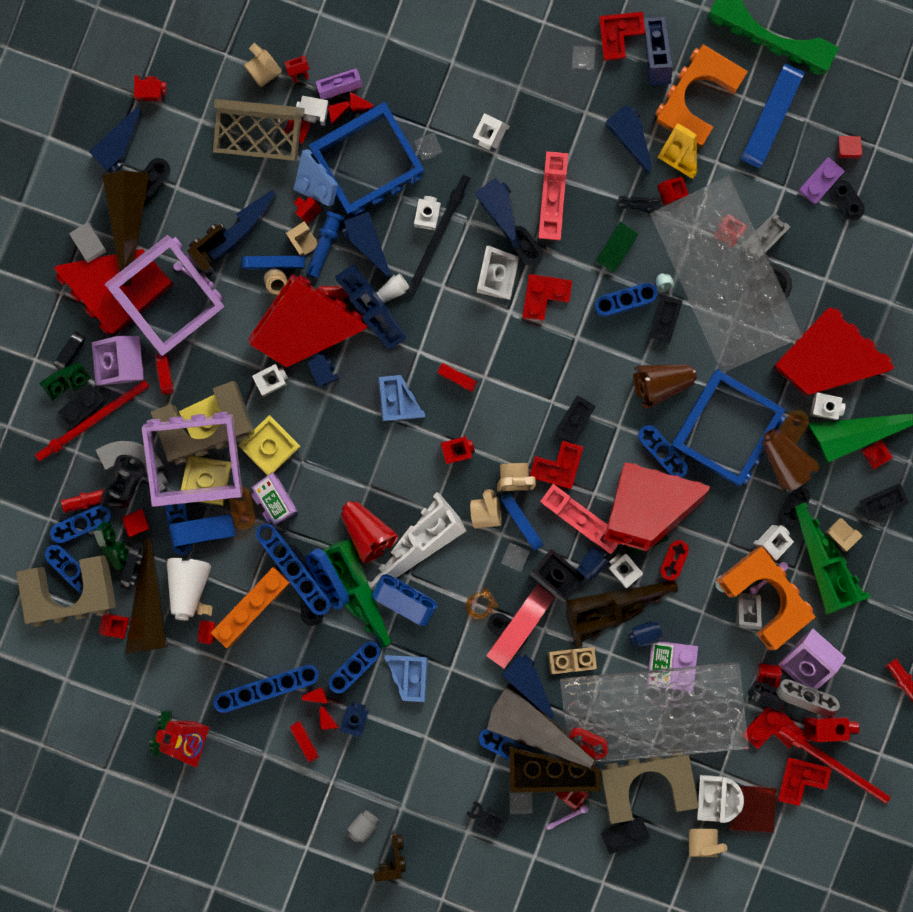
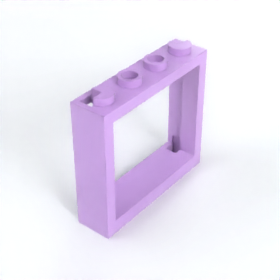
(188, 262)
(191, 495)

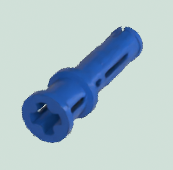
(328, 234)

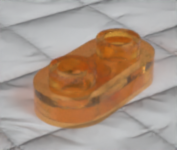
(792, 431)
(243, 507)

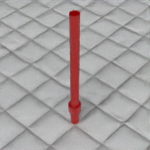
(57, 444)
(799, 741)

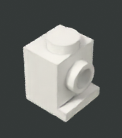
(314, 109)
(486, 126)
(427, 221)
(262, 377)
(819, 406)
(781, 541)
(631, 575)

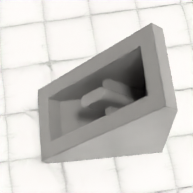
(88, 242)
(748, 611)

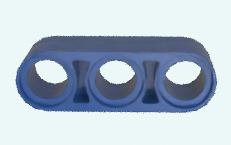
(635, 294)
(202, 530)
(404, 599)
(347, 675)

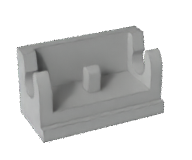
(771, 231)

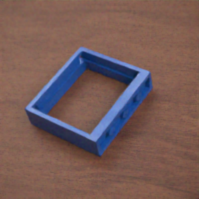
(353, 127)
(756, 454)

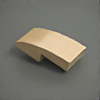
(571, 660)

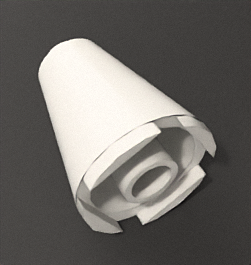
(186, 585)

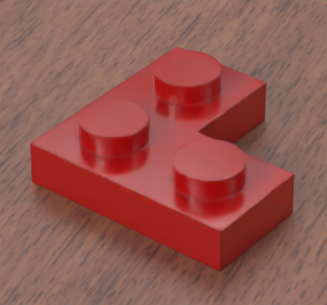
(615, 28)
(543, 289)
(563, 470)
(767, 724)
(797, 775)

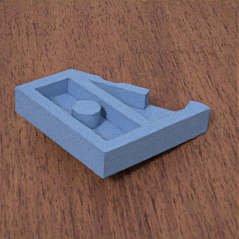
(314, 181)
(397, 400)
(410, 676)

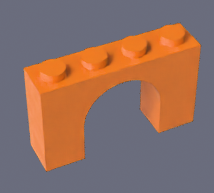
(705, 66)
(250, 607)
(793, 611)

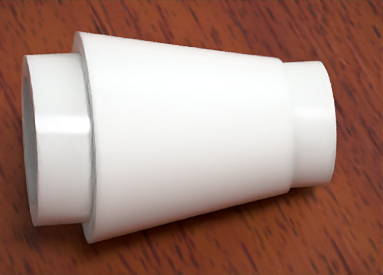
(393, 288)

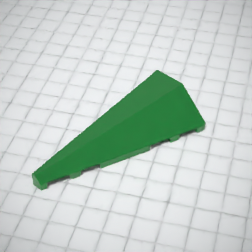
(846, 436)
(834, 580)
(361, 603)

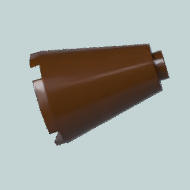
(662, 382)
(788, 460)

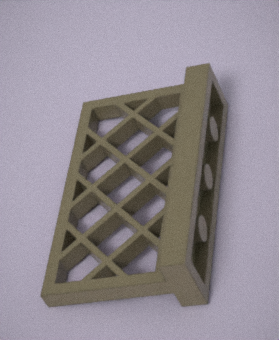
(257, 110)

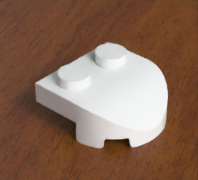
(719, 799)

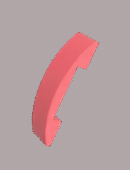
(553, 196)
(578, 517)
(520, 626)

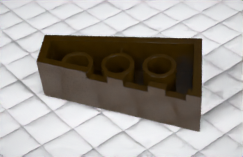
(547, 773)

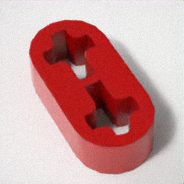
(164, 374)
(457, 377)
(669, 557)
(590, 738)
(304, 741)

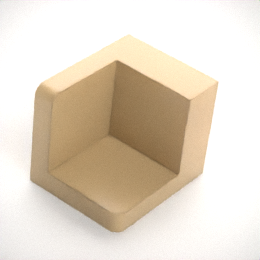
(302, 239)
(843, 535)

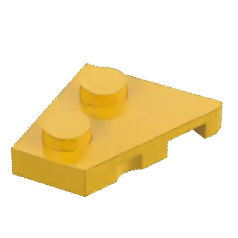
(681, 151)

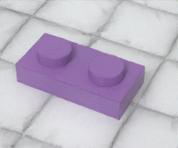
(339, 84)
(821, 180)

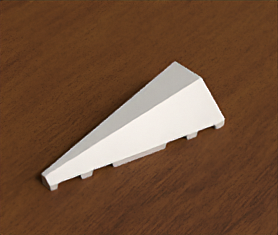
(432, 531)

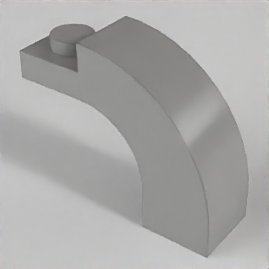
(109, 453)

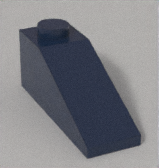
(657, 51)
(629, 132)
(115, 146)
(498, 204)
(365, 240)
(526, 680)

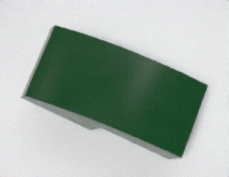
(617, 246)
(68, 377)
(113, 550)
(162, 721)

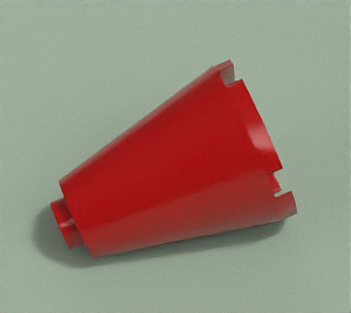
(367, 531)

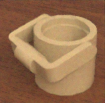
(262, 66)
(515, 478)
(486, 511)
(705, 843)

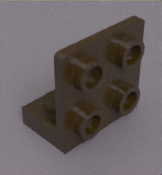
(198, 247)
(386, 871)

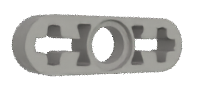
(793, 692)

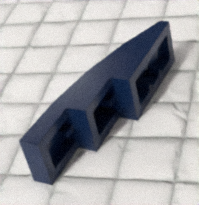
(249, 219)
(371, 307)

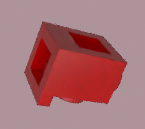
(149, 89)
(449, 446)

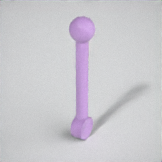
(179, 267)
(754, 589)
(583, 809)

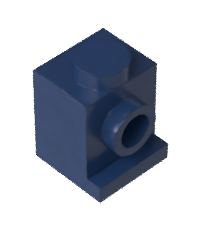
(322, 370)
(354, 728)

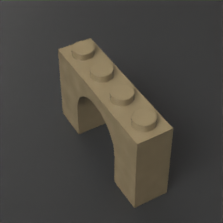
(180, 445)
(96, 595)
(618, 779)

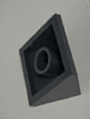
(557, 576)

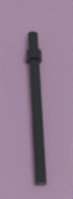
(456, 197)

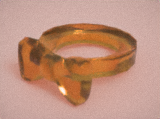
(492, 603)

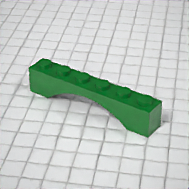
(813, 53)

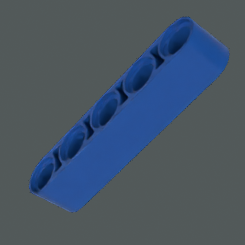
(772, 115)
(284, 562)
(255, 688)

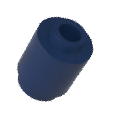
(593, 563)
(645, 634)

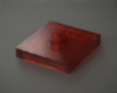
(757, 810)

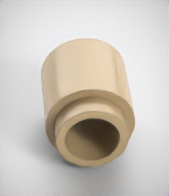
(270, 276)

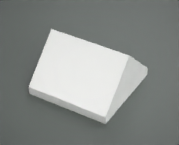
(497, 273)

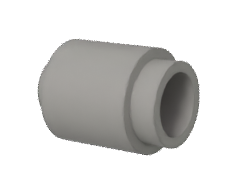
(363, 827)

